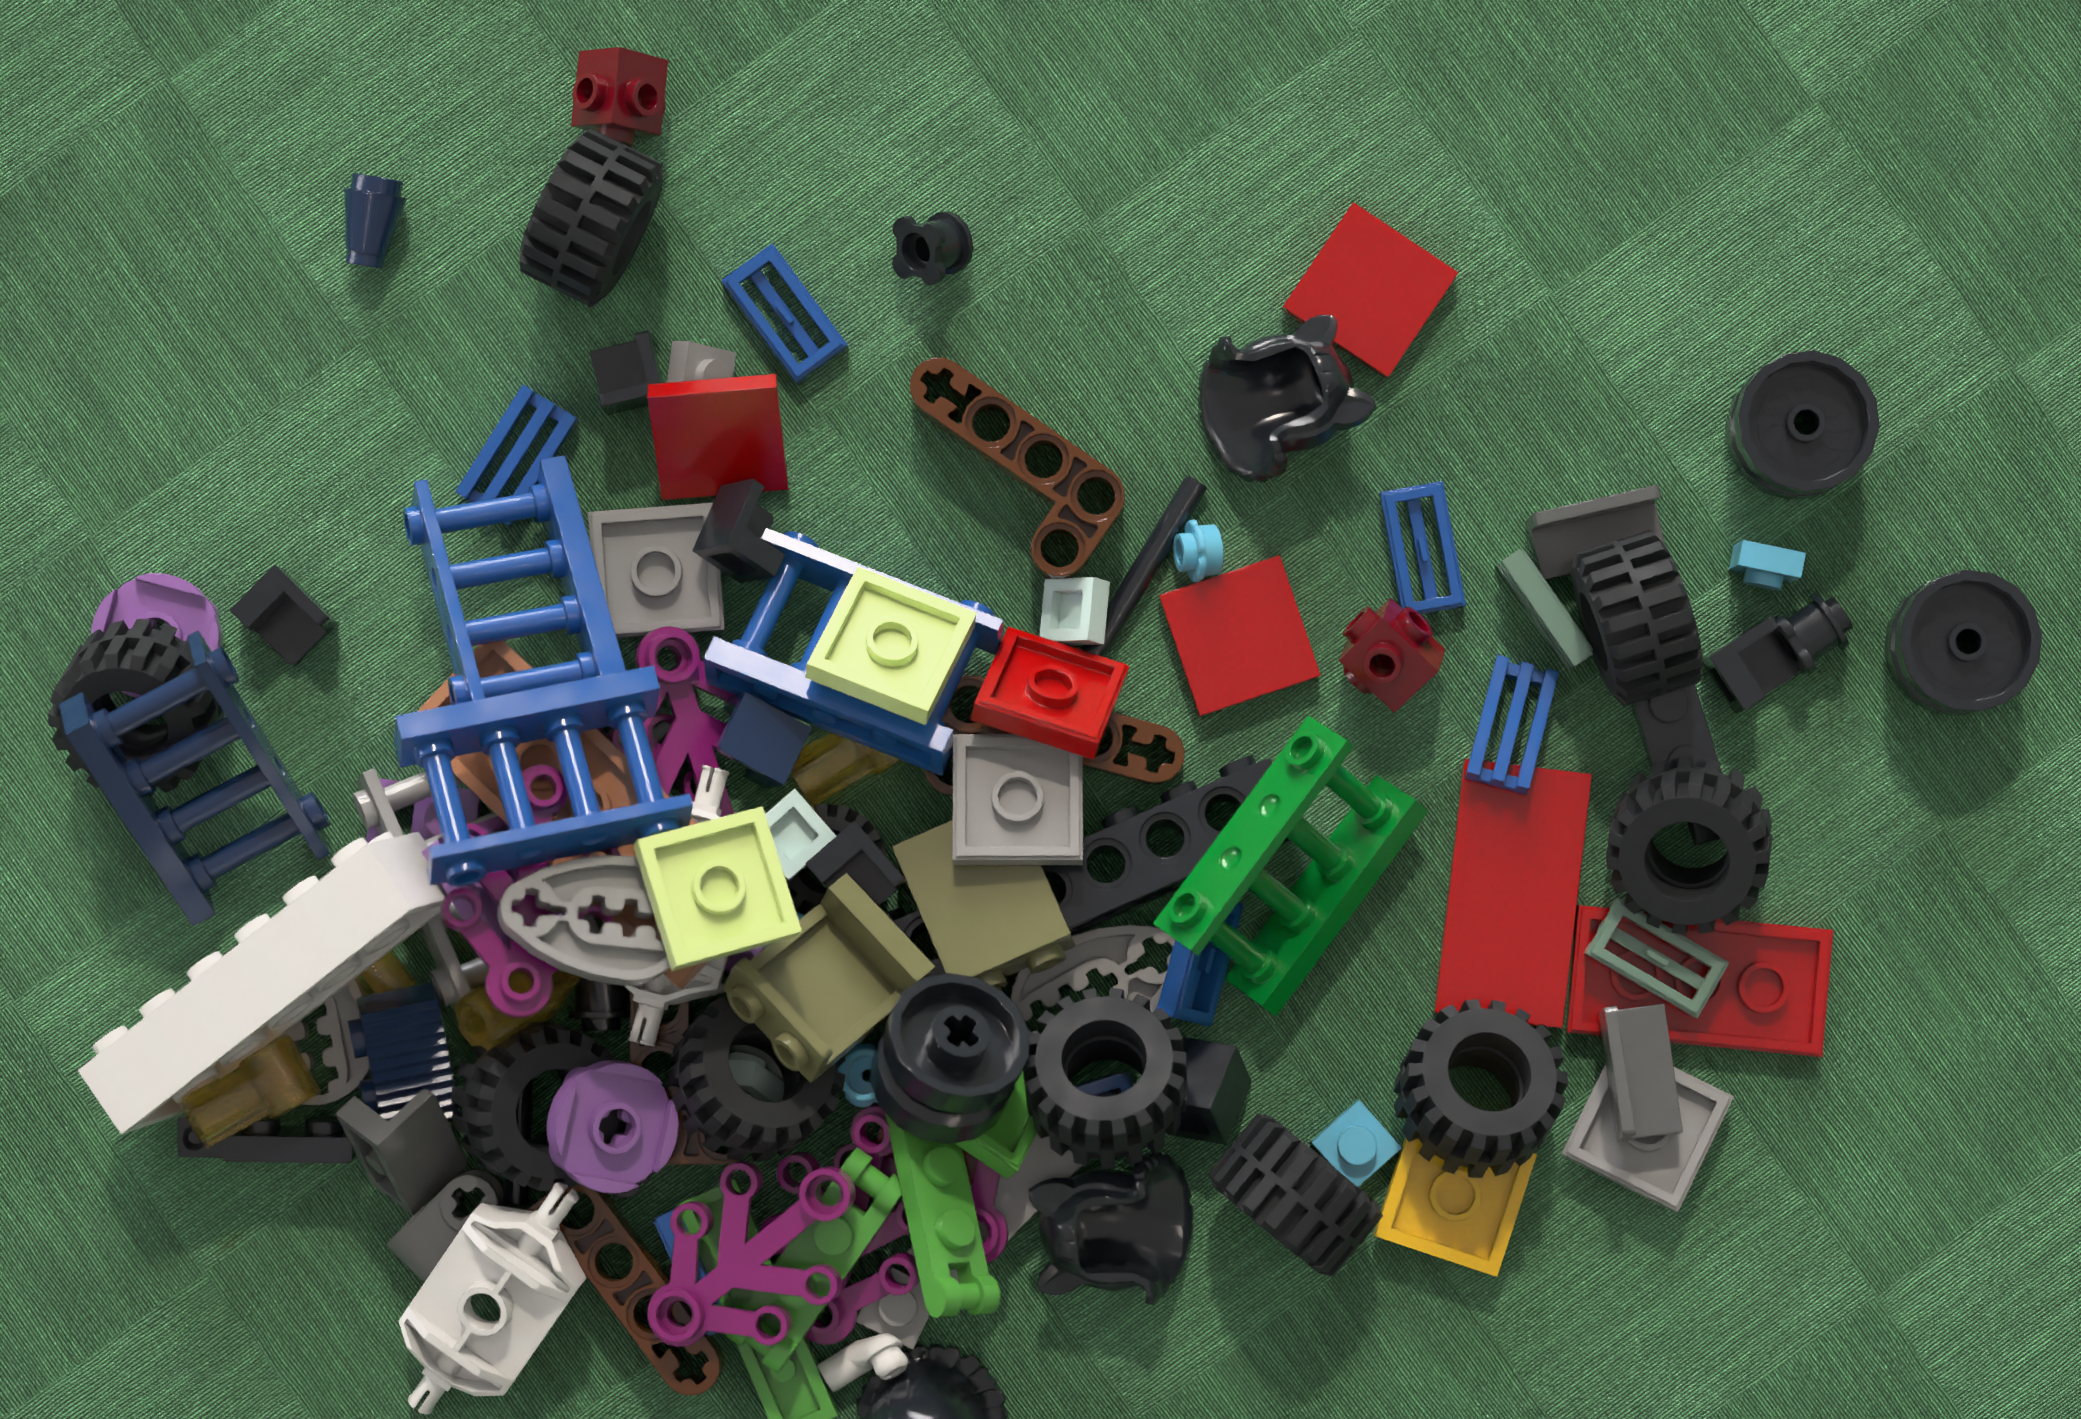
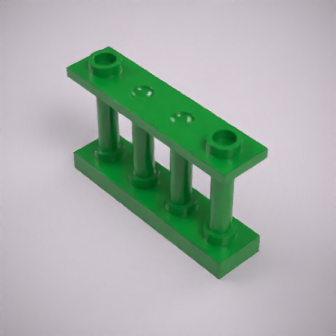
(1325, 893)

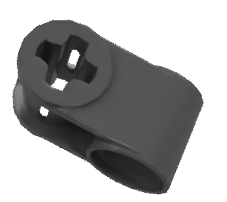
(435, 1226)

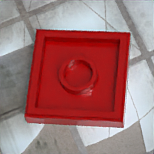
(1374, 287)
(717, 434)
(1239, 635)
(1050, 693)

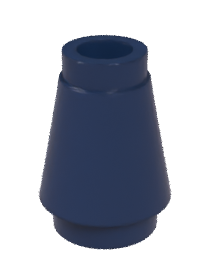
(371, 218)

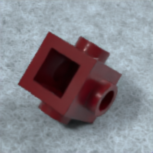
(619, 93)
(1390, 653)

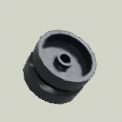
(1830, 399)
(1995, 622)
(949, 1058)

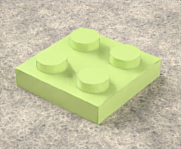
(891, 645)
(717, 888)

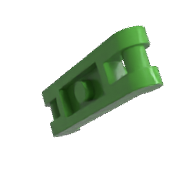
(943, 1226)
(830, 1243)

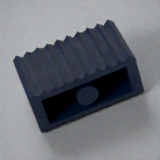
(404, 1049)

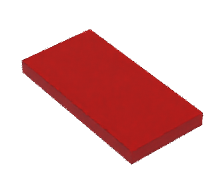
(1514, 894)
(1764, 1001)

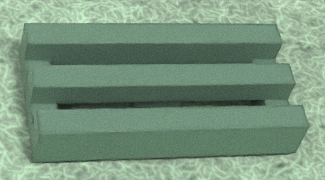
(1544, 609)
(1704, 986)

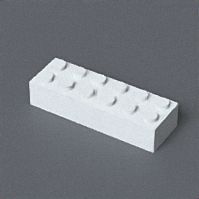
(266, 981)

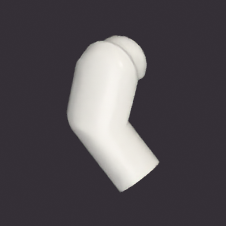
(876, 1352)

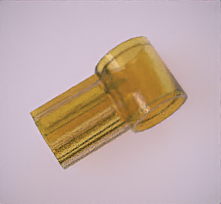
(835, 764)
(489, 1027)
(263, 1086)

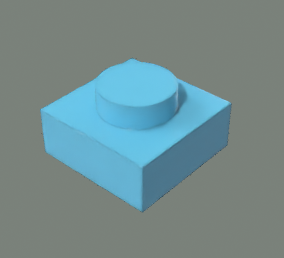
(1766, 564)
(1356, 1143)

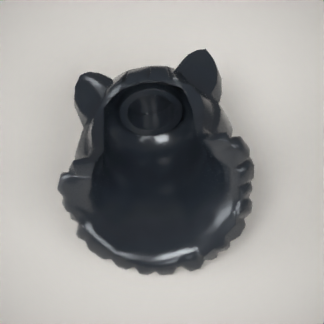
(1277, 398)
(1115, 1228)
(934, 1387)

